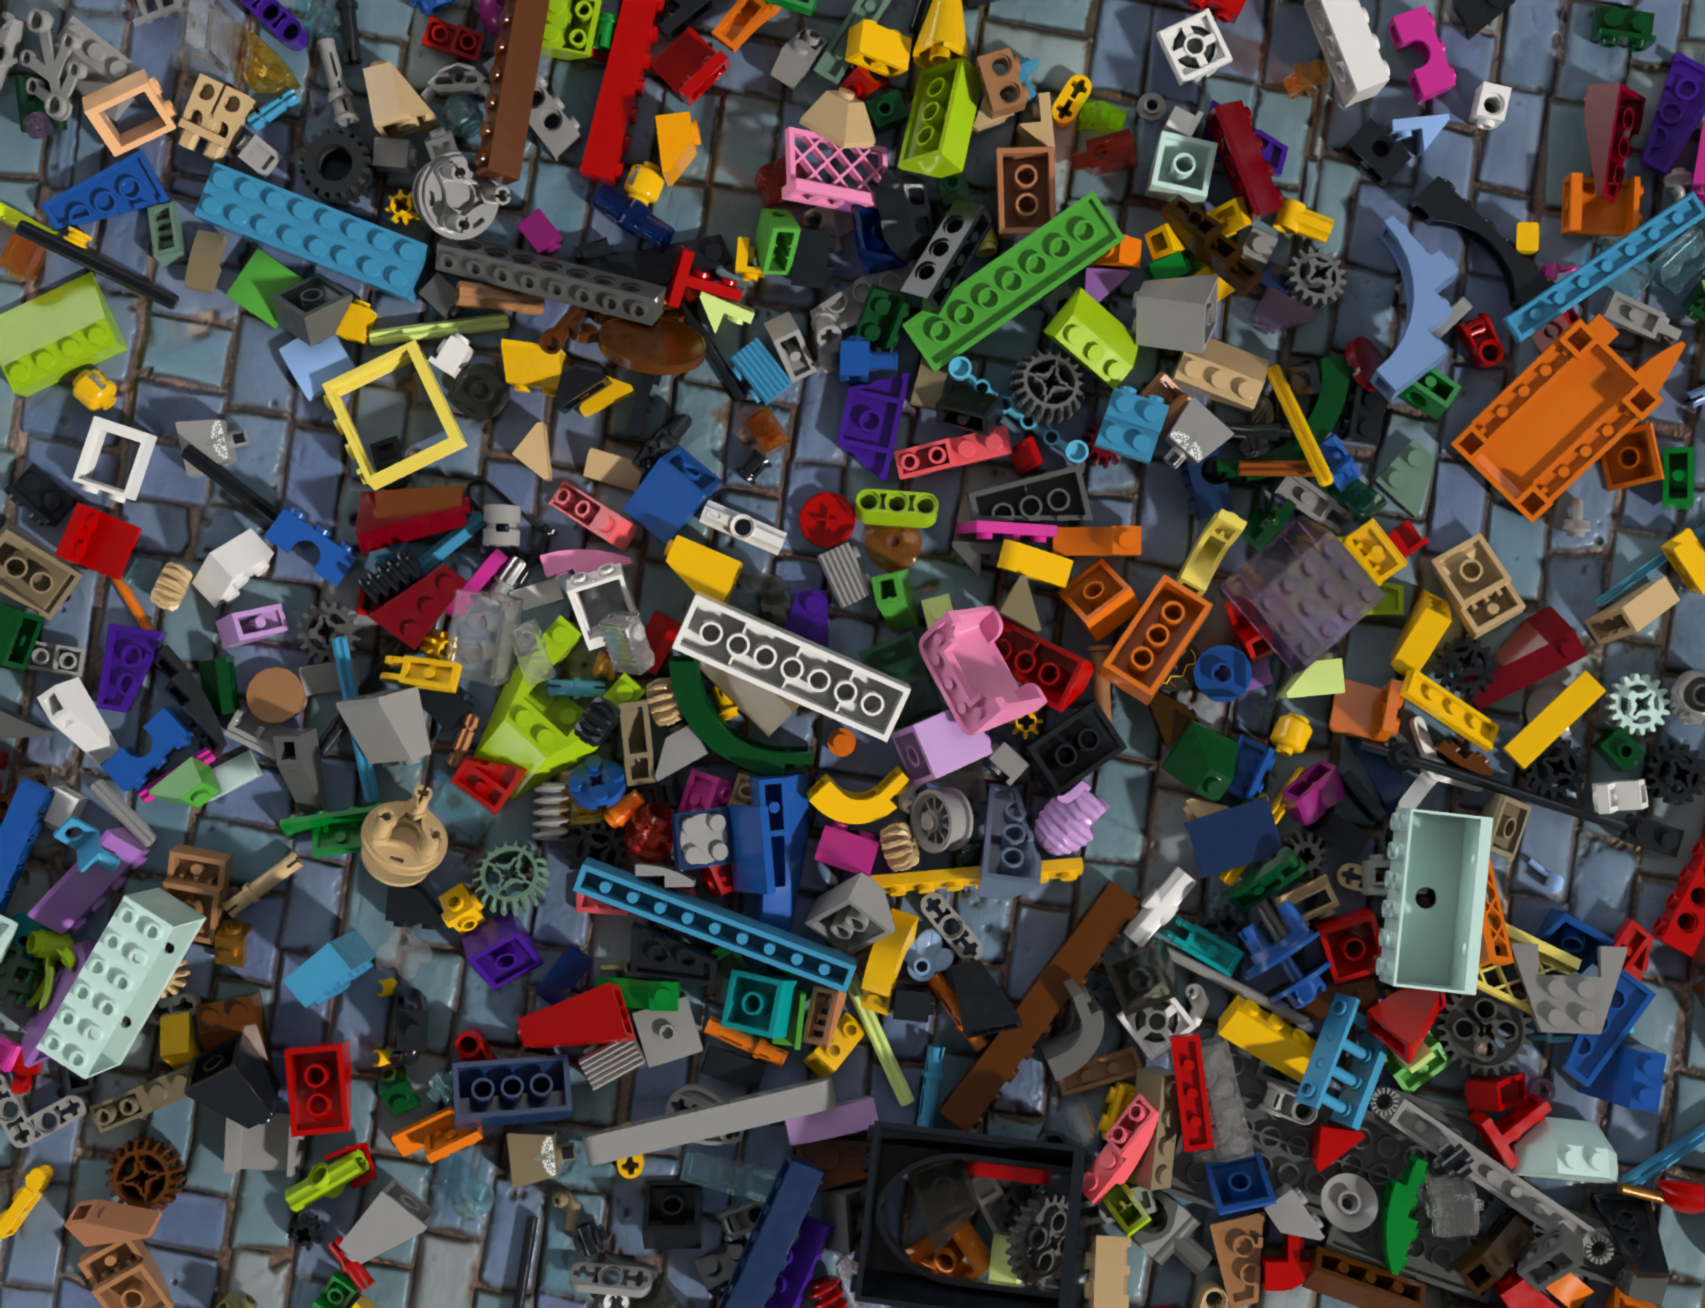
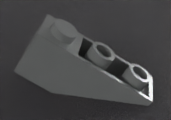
(301, 767)

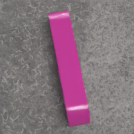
(484, 575)

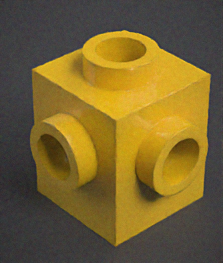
(461, 908)

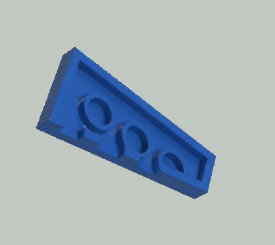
(1591, 1051)

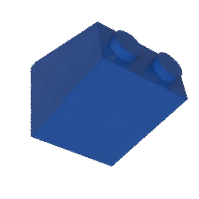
(672, 494)
(1630, 1078)

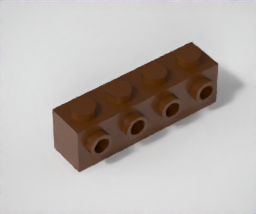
(1361, 1282)

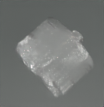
(1453, 1206)

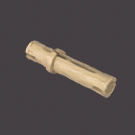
(253, 891)

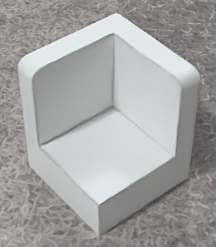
(1182, 122)

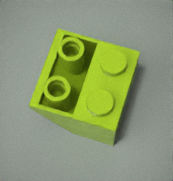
(570, 28)

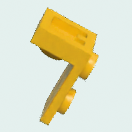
(846, 1036)

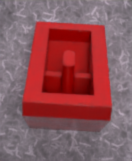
(1331, 1142)

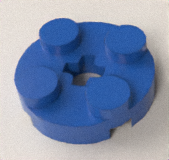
(1211, 685)
(594, 770)

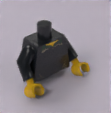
(410, 1025)

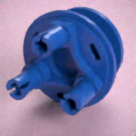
(1266, 955)

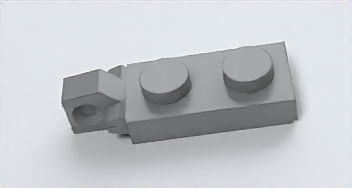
(1639, 318)

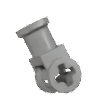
(827, 339)

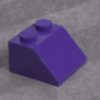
(501, 950)

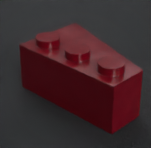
(419, 605)

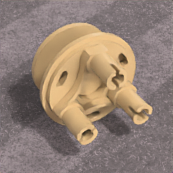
(403, 840)

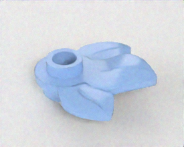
(929, 950)

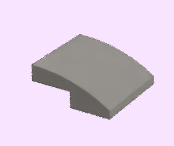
(671, 877)

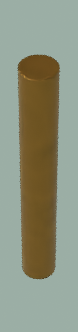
(1640, 1192)

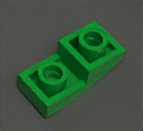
(336, 1293)

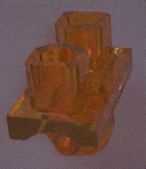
(1303, 79)

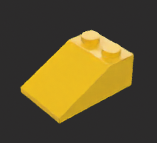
(531, 368)

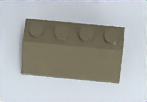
(759, 705)

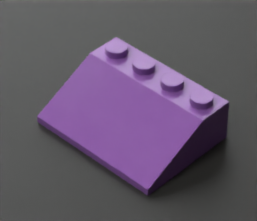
(38, 1024)

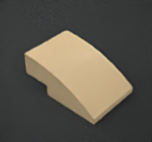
(1477, 586)

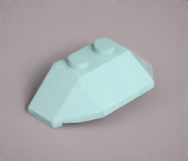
(1566, 1152)

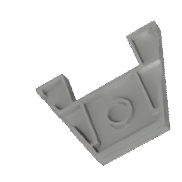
(1569, 1002)

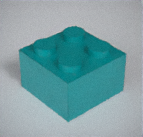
(758, 1003)

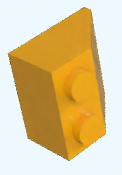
(677, 143)

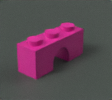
(1417, 31)

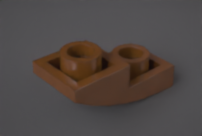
(1468, 761)

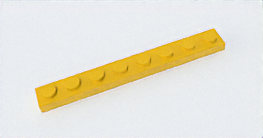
(957, 878)

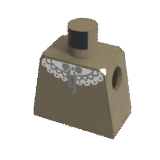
(536, 1155)

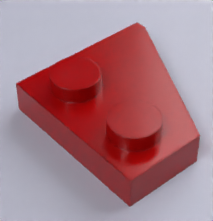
(488, 781)
(1638, 946)

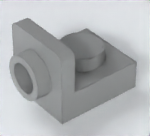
(257, 154)

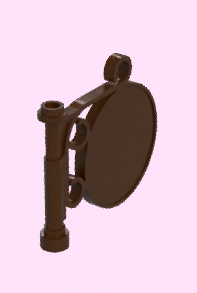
(658, 349)

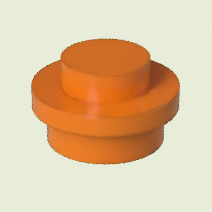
(841, 742)

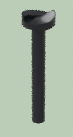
(548, 531)

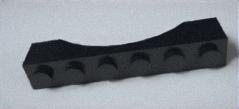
(1442, 207)

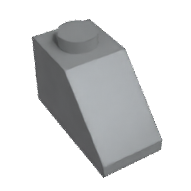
(790, 347)
(679, 750)

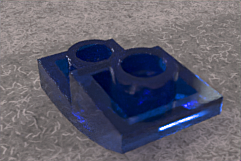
(564, 975)

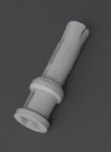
(339, 94)

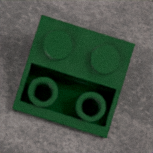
(18, 635)

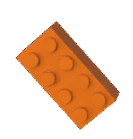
(1155, 639)

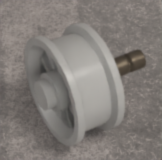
(942, 820)

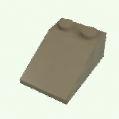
(33, 572)

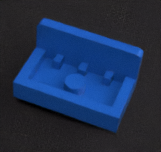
(1250, 768)

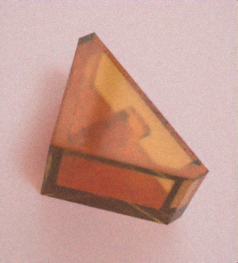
(767, 432)

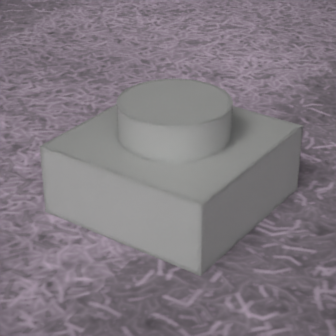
(1259, 246)

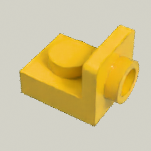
(744, 256)

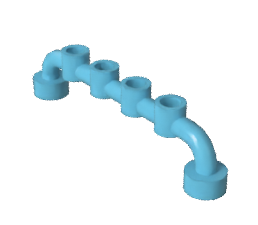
(1075, 451)

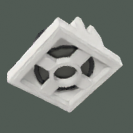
(1192, 47)
(1157, 1025)

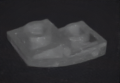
(531, 652)

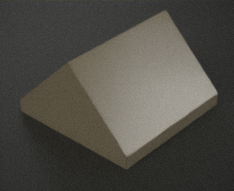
(1019, 606)
(1508, 823)

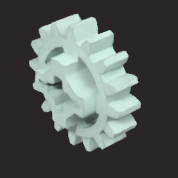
(1650, 703)

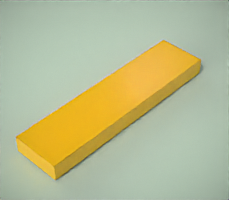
(1449, 709)
(1553, 720)

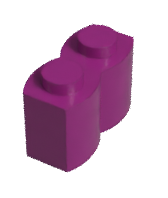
(1314, 792)

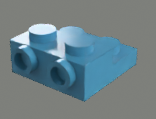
(1132, 424)

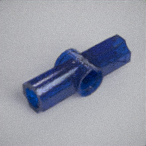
(633, 216)

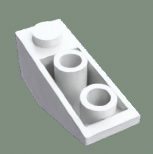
(77, 717)

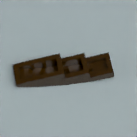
(1205, 239)

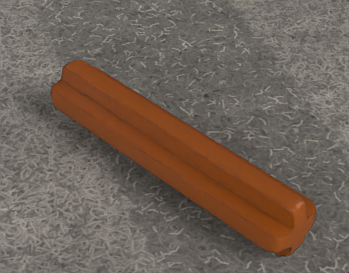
(1287, 468)

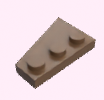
(1238, 1254)

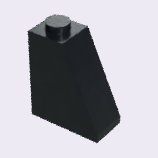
(981, 1001)

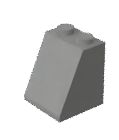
(1176, 313)
(388, 725)
(388, 1221)

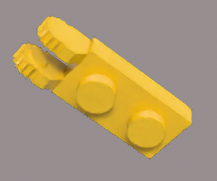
(423, 673)
(25, 1199)

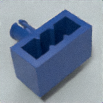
(859, 360)

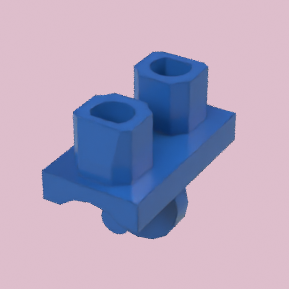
(1339, 462)

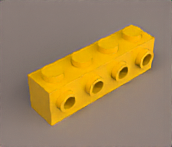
(1266, 1037)

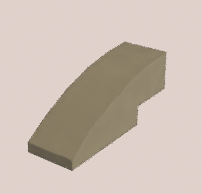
(636, 742)

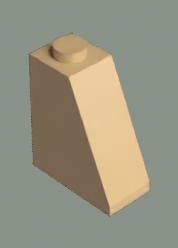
(1632, 611)

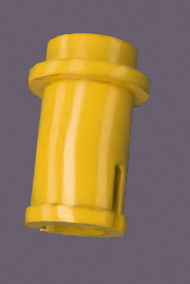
(726, 707)

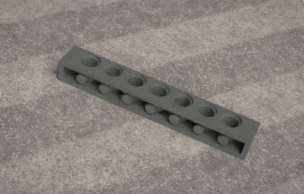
(551, 279)

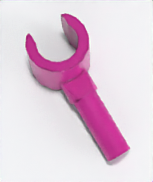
(1552, 269)

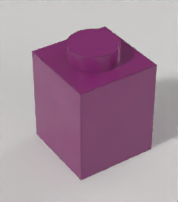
(541, 233)

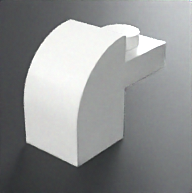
(1619, 795)

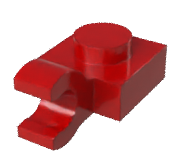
(22, 1080)

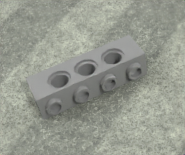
(565, 135)

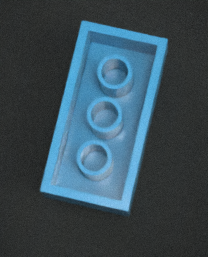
(331, 969)

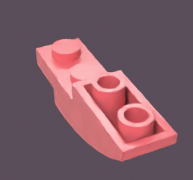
(952, 453)
(1124, 1149)

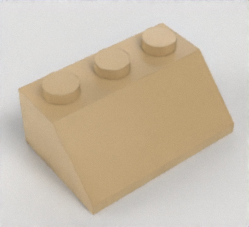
(1222, 375)

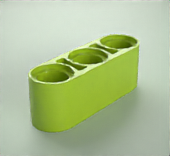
(907, 500)

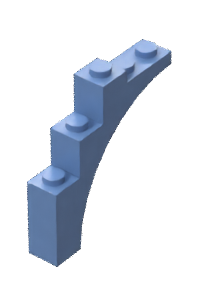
(1426, 310)

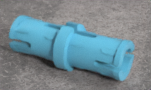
(575, 688)

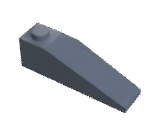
(1008, 852)

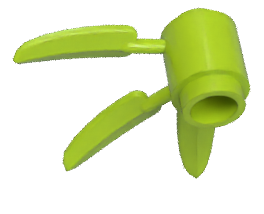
(51, 947)

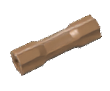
(492, 297)

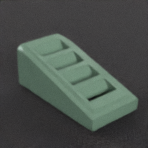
(171, 251)

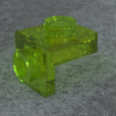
(1101, 118)

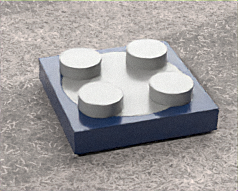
(701, 838)

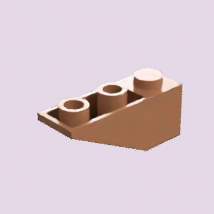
(110, 1222)

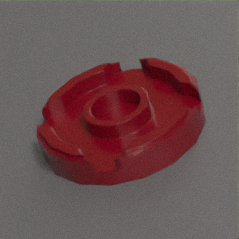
(1365, 360)

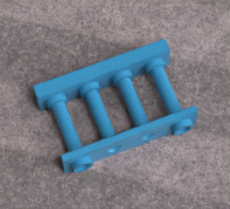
(1363, 1072)

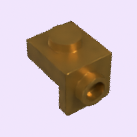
(232, 943)

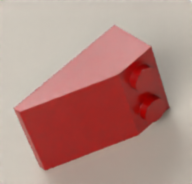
(319, 1087)

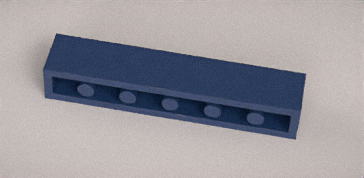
(773, 1234)

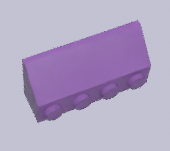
(80, 893)

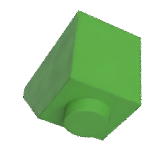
(187, 785)

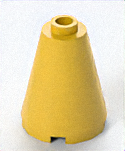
(942, 35)

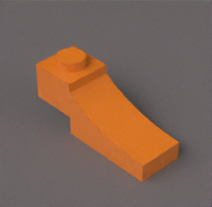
(742, 22)
(1097, 541)

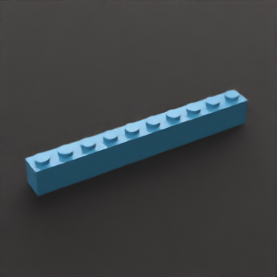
(716, 924)

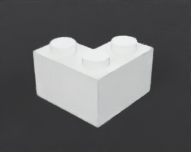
(231, 566)

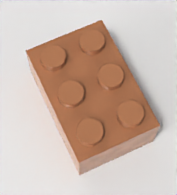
(1024, 190)

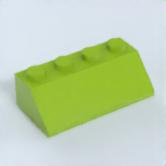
(941, 119)

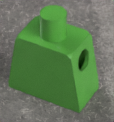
(776, 231)

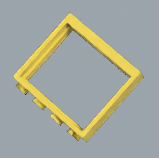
(371, 371)

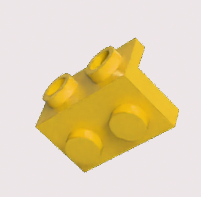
(1374, 551)

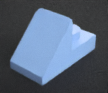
(1424, 128)

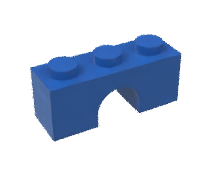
(334, 557)
(167, 734)

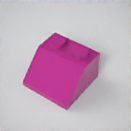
(847, 849)

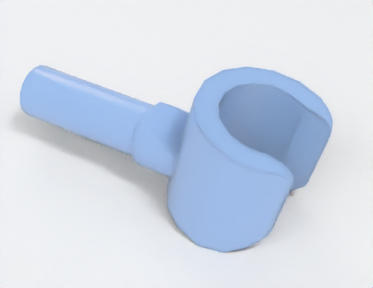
(1553, 880)

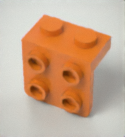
(1367, 711)

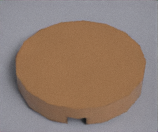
(275, 695)

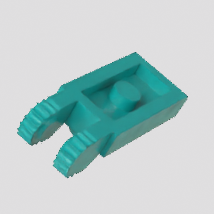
(1206, 947)

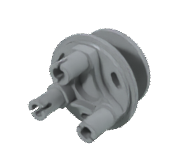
(456, 199)

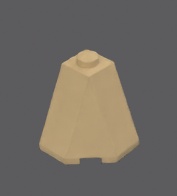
(395, 104)

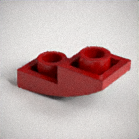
(453, 39)

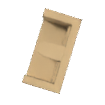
(1302, 891)

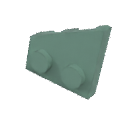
(1407, 477)

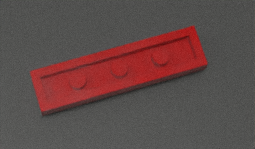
(1191, 1092)

